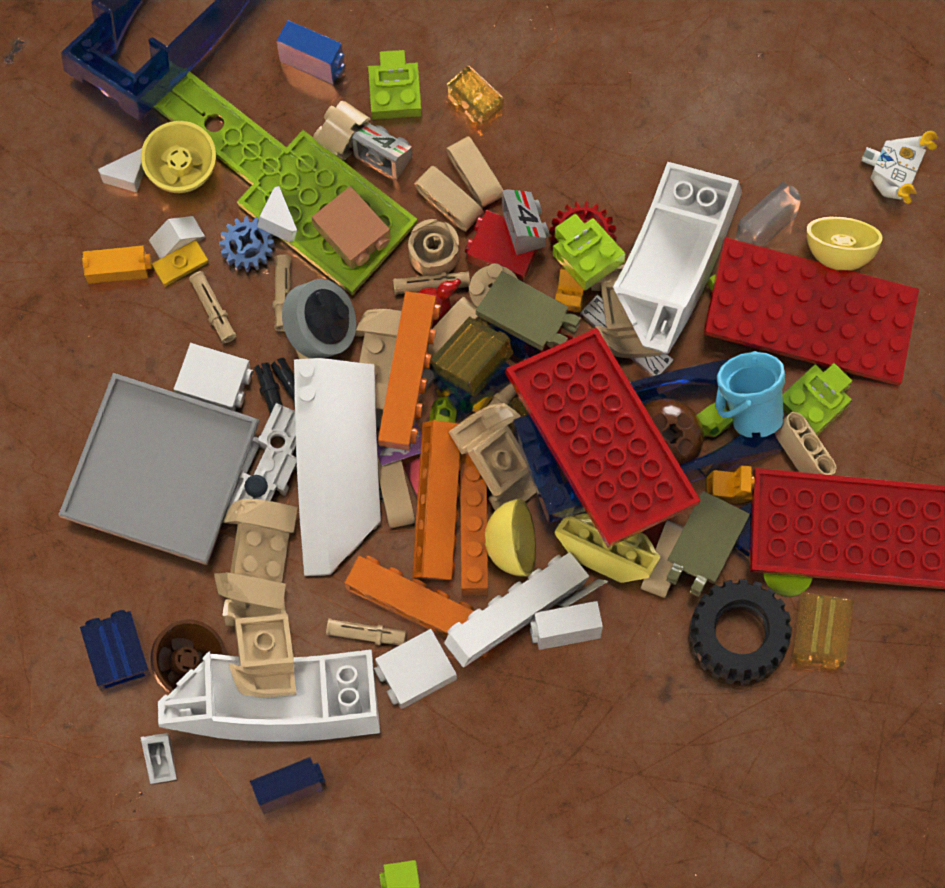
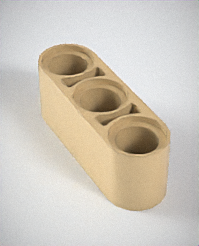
(475, 171)
(448, 198)
(451, 322)
(804, 446)
(395, 494)
(657, 581)

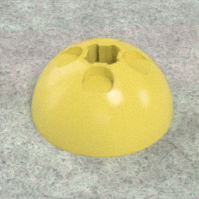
(178, 145)
(843, 242)
(512, 538)

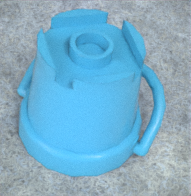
(753, 393)

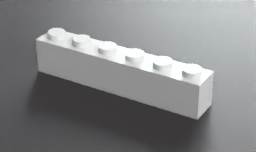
(516, 609)

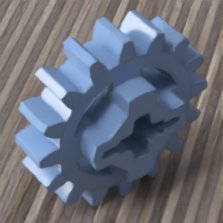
(252, 253)

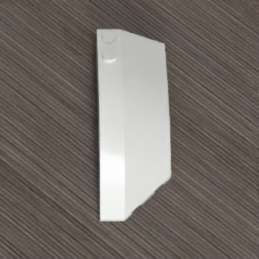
(675, 252)
(335, 459)
(331, 701)

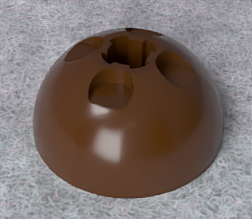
(686, 424)
(191, 642)

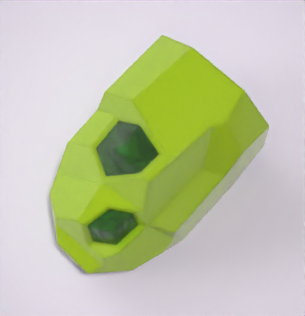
(443, 411)
(712, 422)

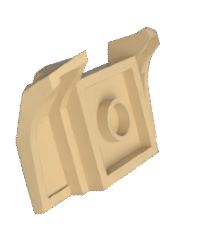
(619, 331)
(378, 347)
(495, 453)
(258, 552)
(263, 649)

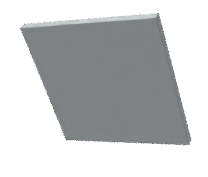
(159, 468)

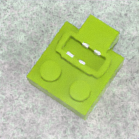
(394, 87)
(586, 251)
(819, 396)

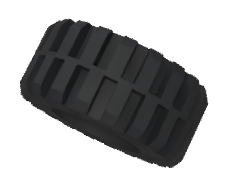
(750, 599)

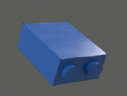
(311, 52)

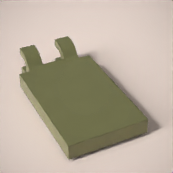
(526, 312)
(706, 541)

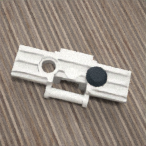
(275, 463)

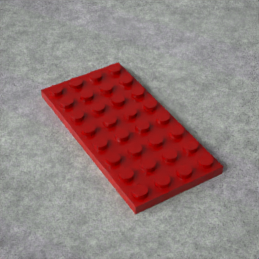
(811, 311)
(602, 437)
(848, 528)

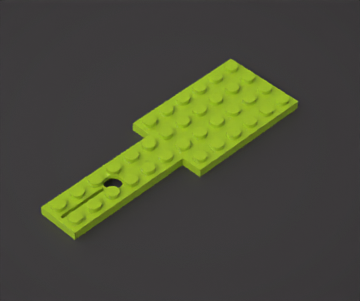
(302, 170)

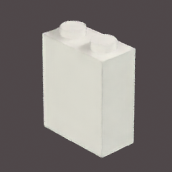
(213, 377)
(566, 625)
(414, 669)

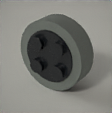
(319, 319)

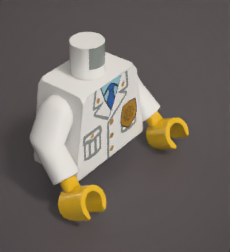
(898, 164)

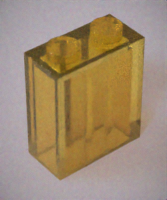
(472, 356)
(822, 630)

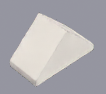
(124, 172)
(277, 218)
(175, 234)
(159, 758)

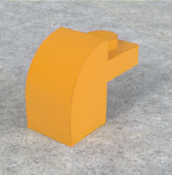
(569, 292)
(731, 486)

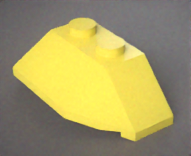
(623, 562)

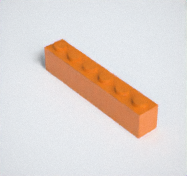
(407, 371)
(436, 503)
(473, 526)
(406, 597)

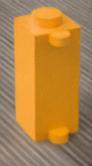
(116, 264)

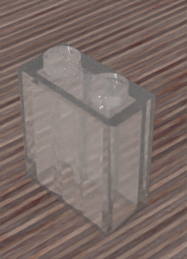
(769, 216)

